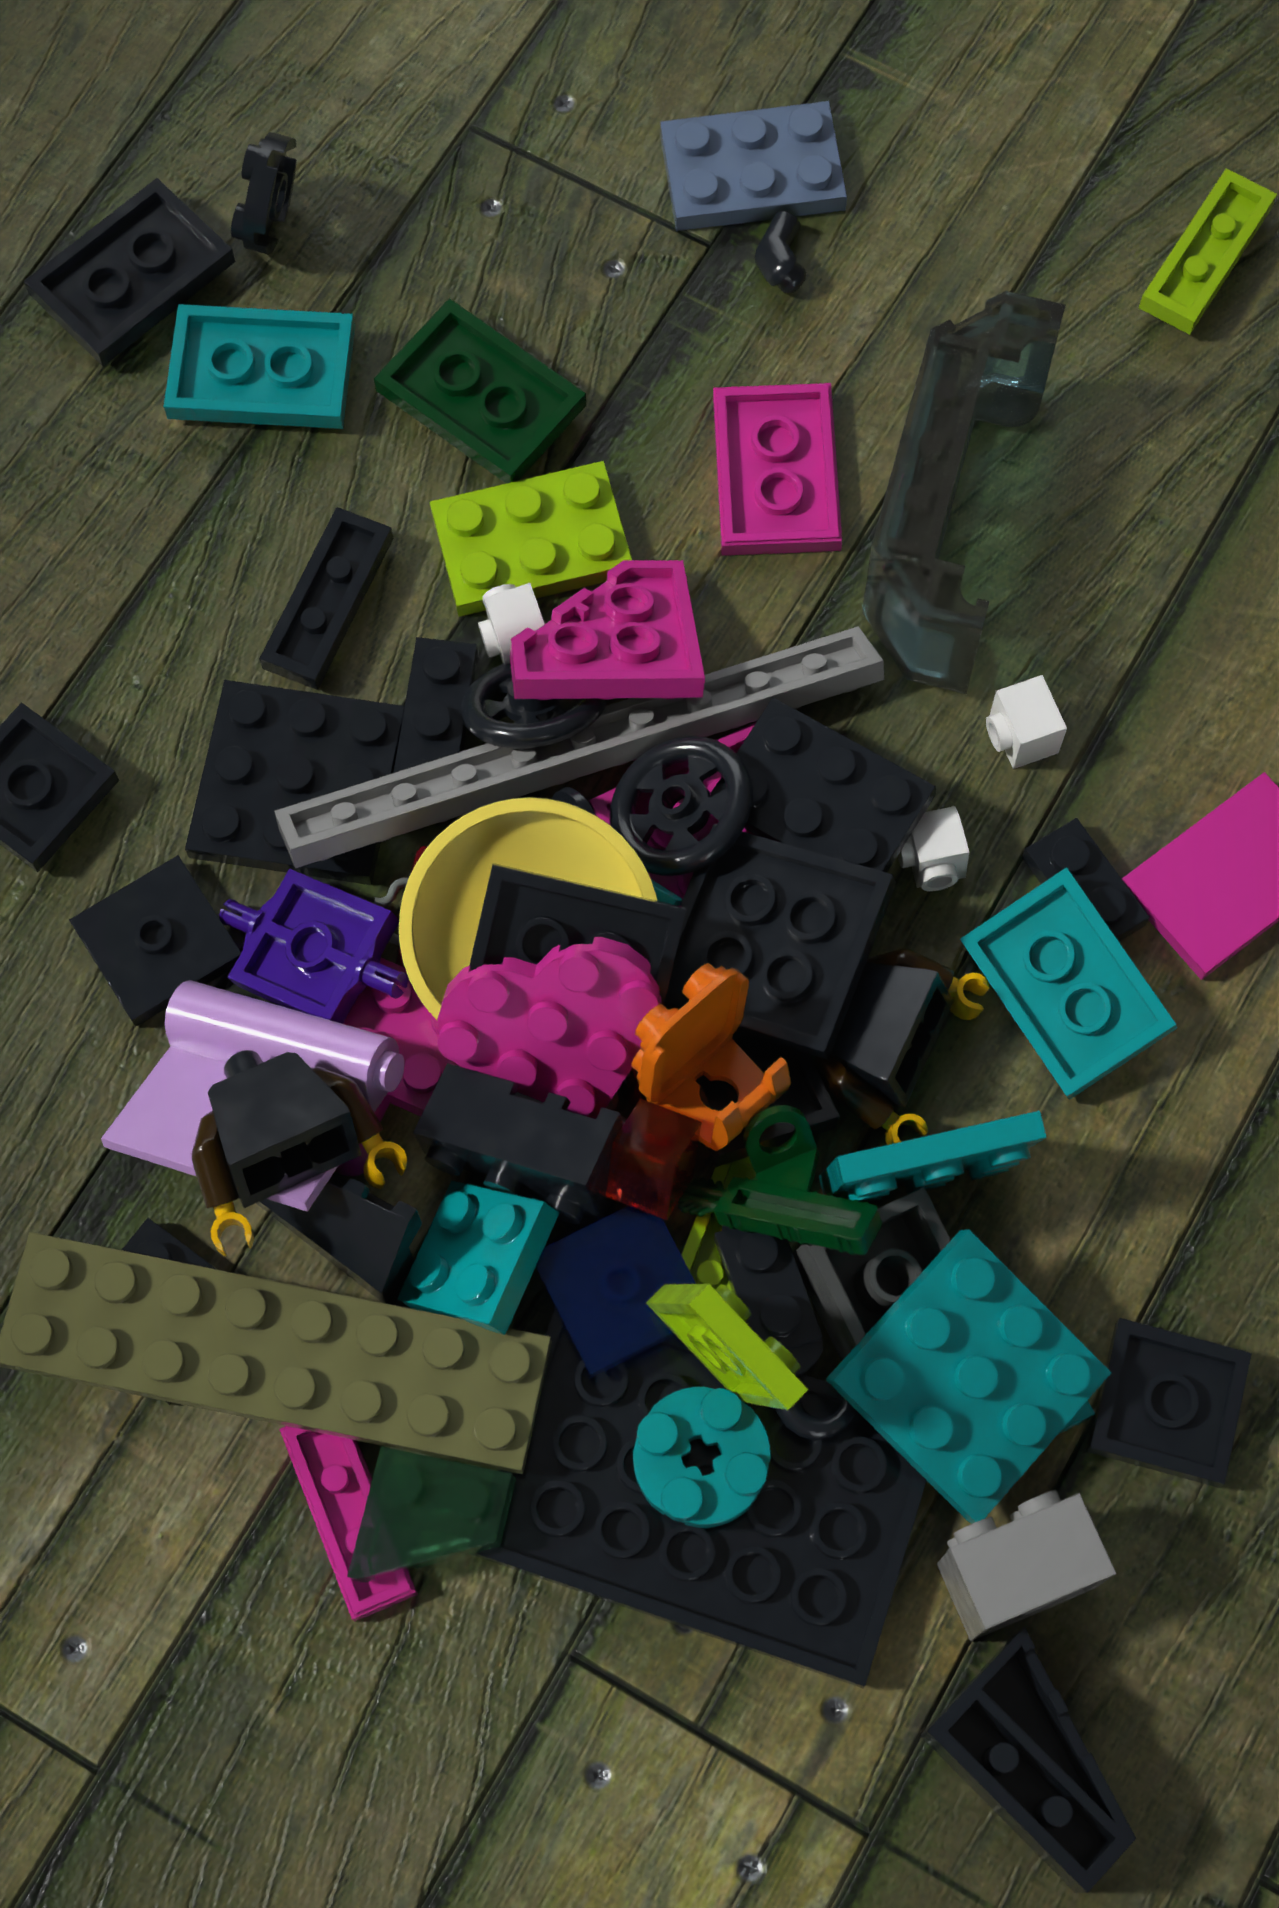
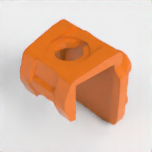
(698, 1042)

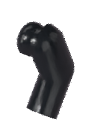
(776, 258)

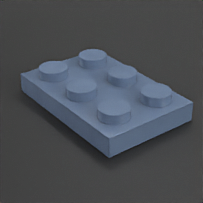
(752, 165)

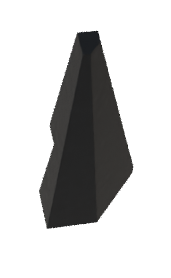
(356, 1233)

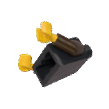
(891, 1035)
(277, 1129)

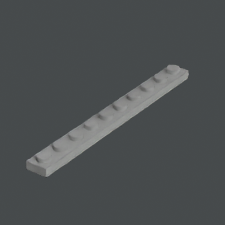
(621, 734)

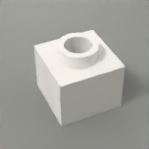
(1026, 722)

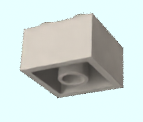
(1024, 1565)

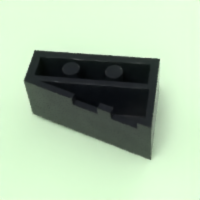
(520, 1142)
(1029, 1764)

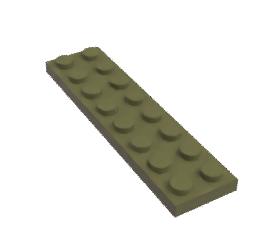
(274, 1352)

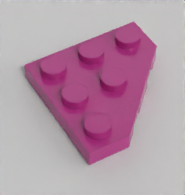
(615, 642)

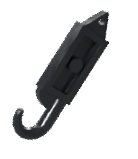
(771, 1287)

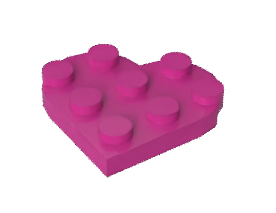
(552, 1023)

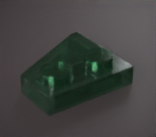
(426, 1512)

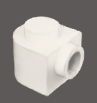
(508, 613)
(937, 850)

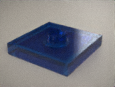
(603, 1283)

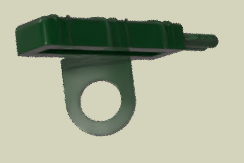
(781, 1196)

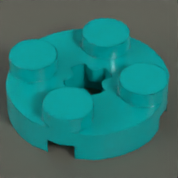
(683, 1492)

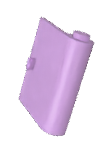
(203, 1033)

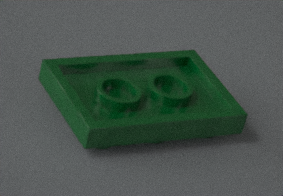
(480, 392)

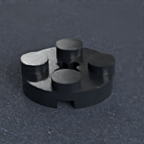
(268, 192)

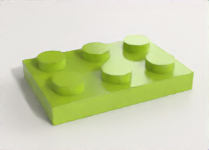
(539, 530)
(717, 1334)

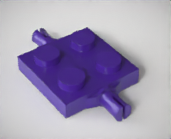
(313, 948)

